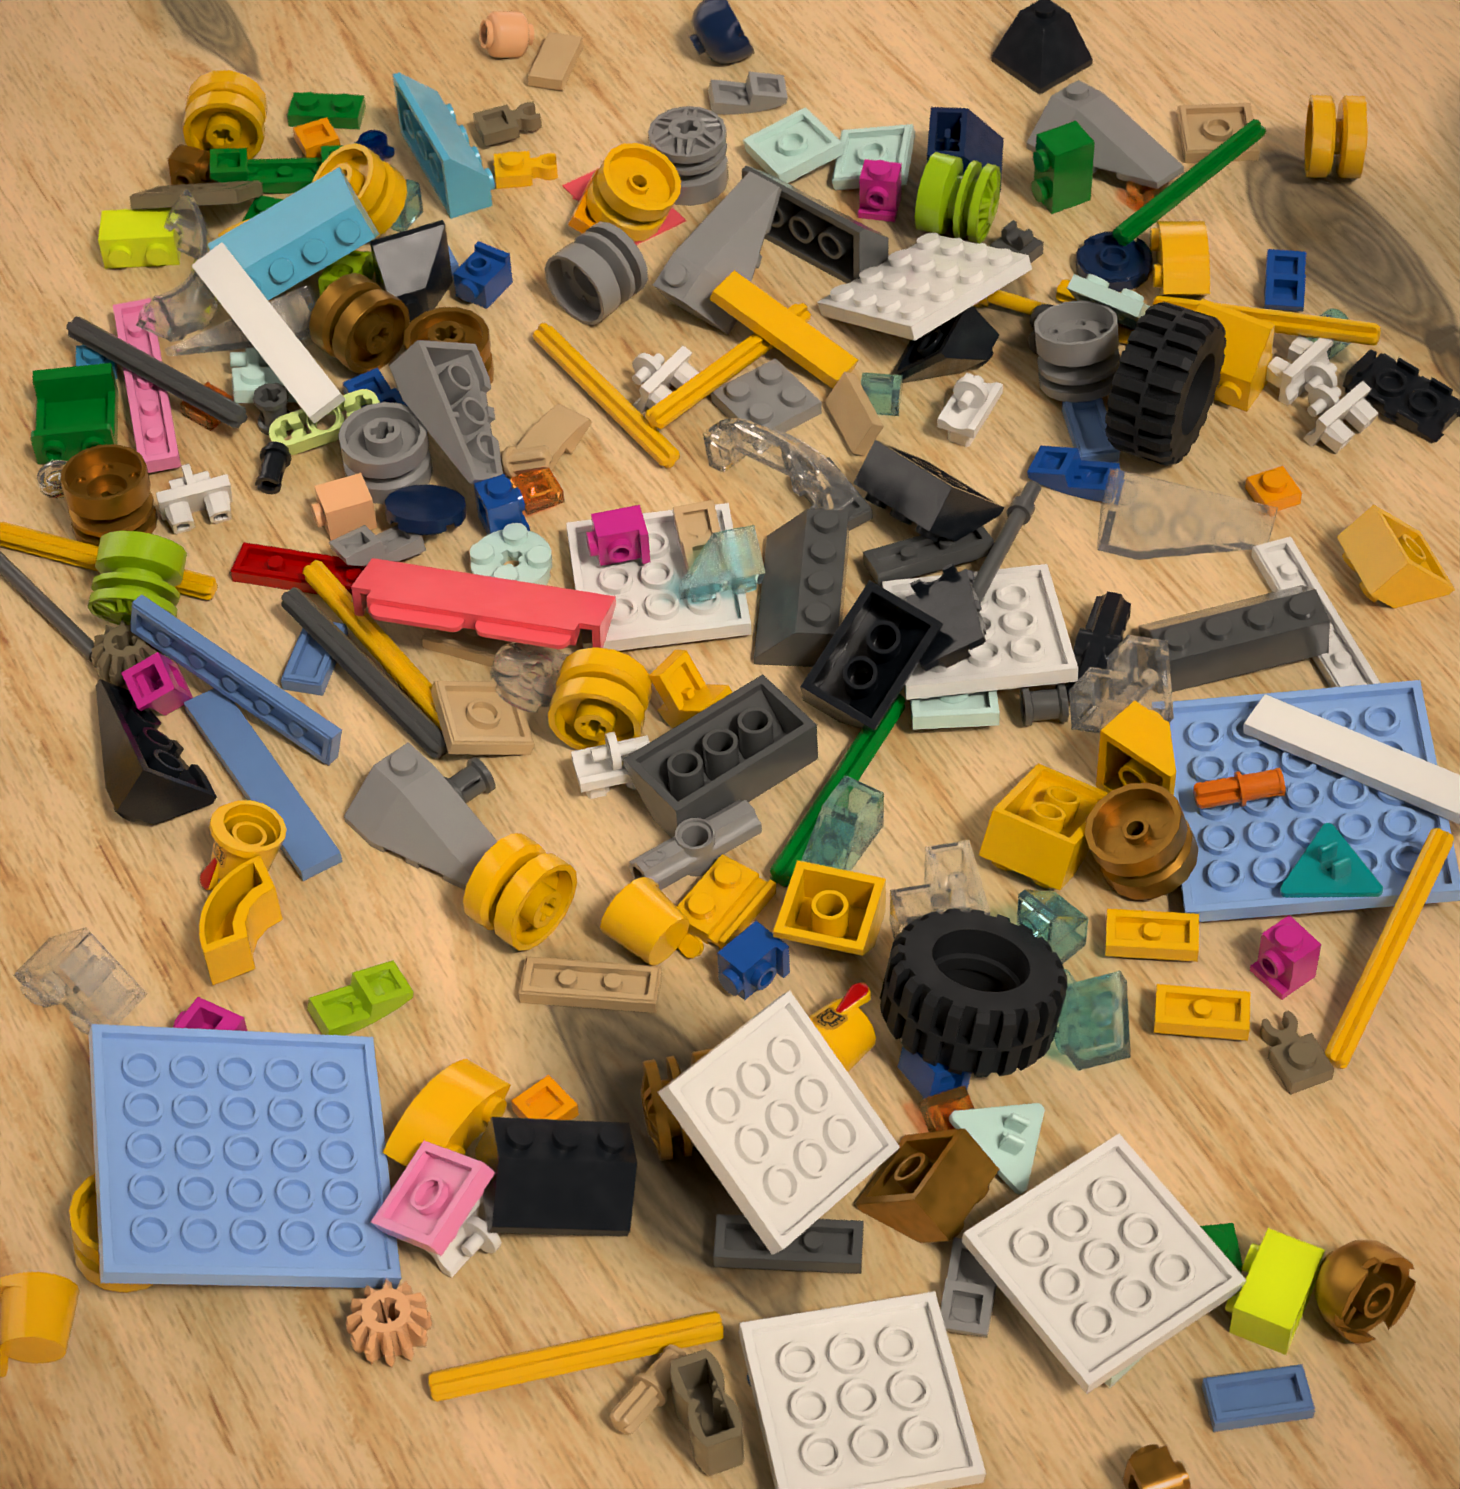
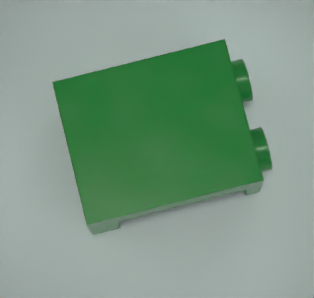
(74, 410)

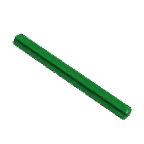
(1189, 182)
(852, 765)

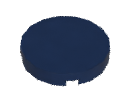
(1116, 264)
(425, 509)

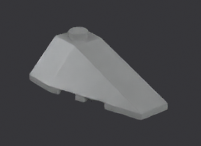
(1118, 139)
(722, 243)
(447, 393)
(419, 816)

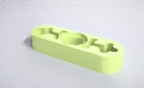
(295, 420)

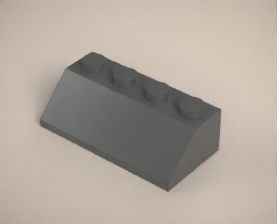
(822, 233)
(802, 588)
(1243, 636)
(723, 755)

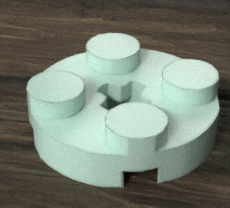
(513, 544)

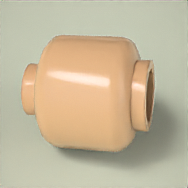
(506, 34)

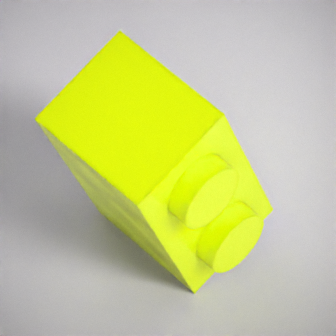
(137, 238)
(1275, 1290)

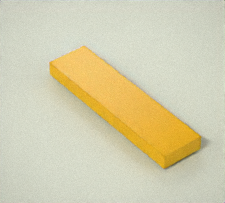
(783, 329)

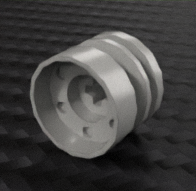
(697, 147)
(596, 273)
(1077, 350)

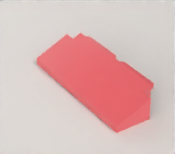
(482, 603)

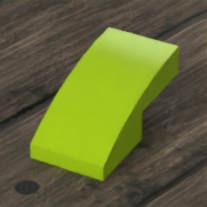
(367, 999)

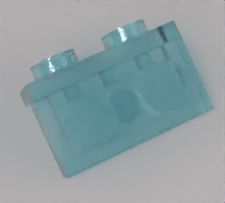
(1094, 1021)

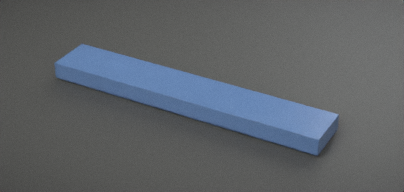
(235, 680)
(263, 780)

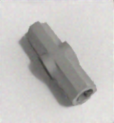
(698, 844)

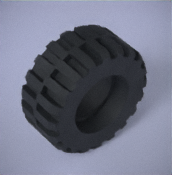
(1165, 383)
(973, 992)

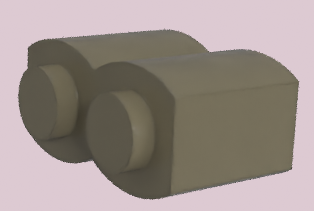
(707, 1412)

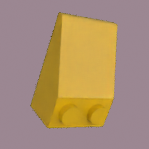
(1041, 827)

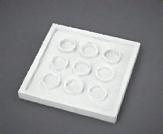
(924, 285)
(647, 594)
(1023, 639)
(779, 1121)
(1103, 1262)
(862, 1398)

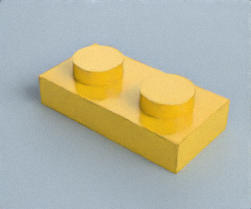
(1152, 935)
(1202, 1012)

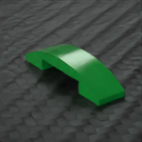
(276, 175)

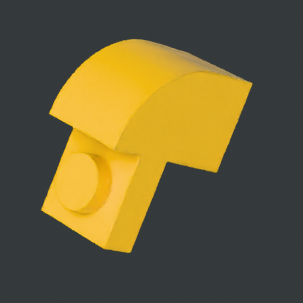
(683, 688)

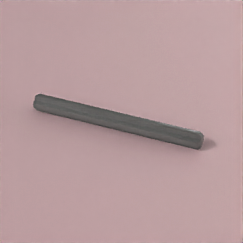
(157, 372)
(365, 672)

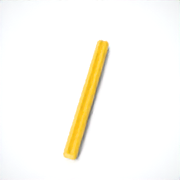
(1300, 324)
(713, 376)
(606, 395)
(85, 556)
(373, 638)
(1388, 948)
(574, 1356)

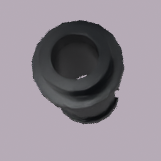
(274, 459)

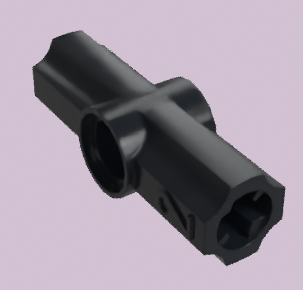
(1101, 634)

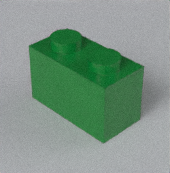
(1063, 167)

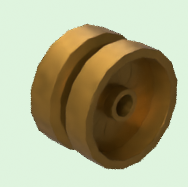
(359, 323)
(452, 325)
(1141, 841)

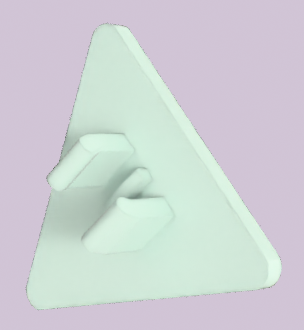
(1006, 1136)

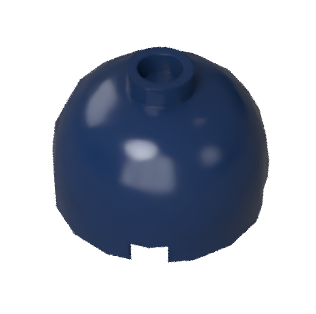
(719, 33)

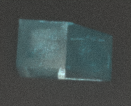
(725, 563)
(846, 825)
(1053, 920)

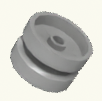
(386, 447)

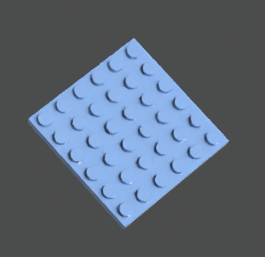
(1254, 847)
(238, 1158)

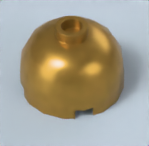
(1363, 1287)

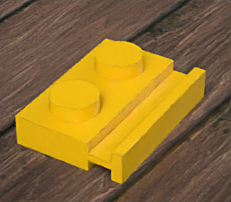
(725, 901)

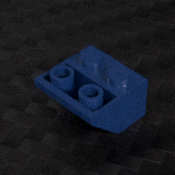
(965, 136)

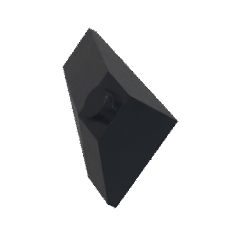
(143, 765)

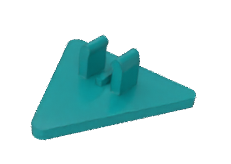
(1330, 870)

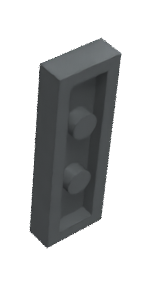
(923, 555)
(822, 1247)

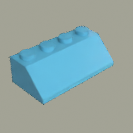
(442, 148)
(300, 234)

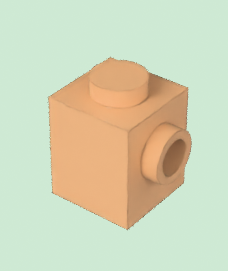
(343, 506)

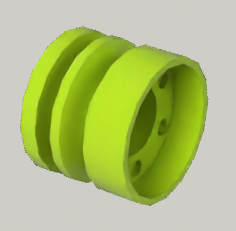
(950, 196)
(132, 567)

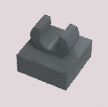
(1019, 241)

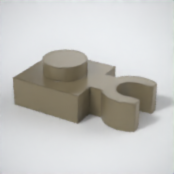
(503, 124)
(1296, 1059)

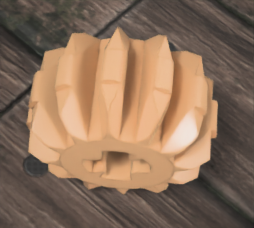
(388, 1322)

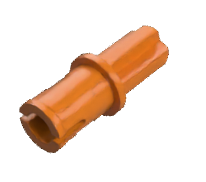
(1239, 788)

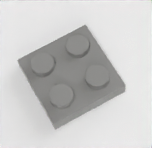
(768, 397)

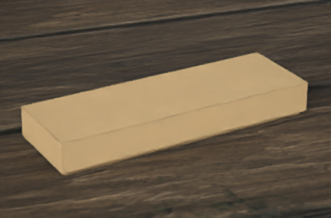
(590, 984)

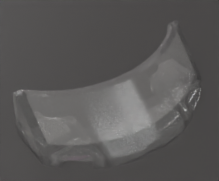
(191, 303)
(809, 470)

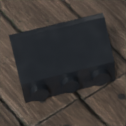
(923, 494)
(869, 658)
(558, 1176)

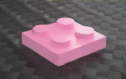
(433, 1197)

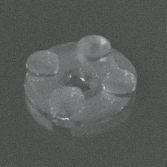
(511, 670)

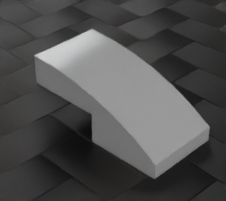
(758, 94)
(362, 545)
(967, 1294)

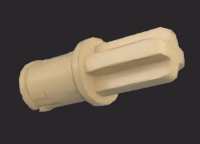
(523, 460)
(648, 1391)

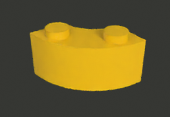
(1181, 258)
(236, 918)
(449, 1111)

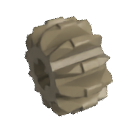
(118, 651)

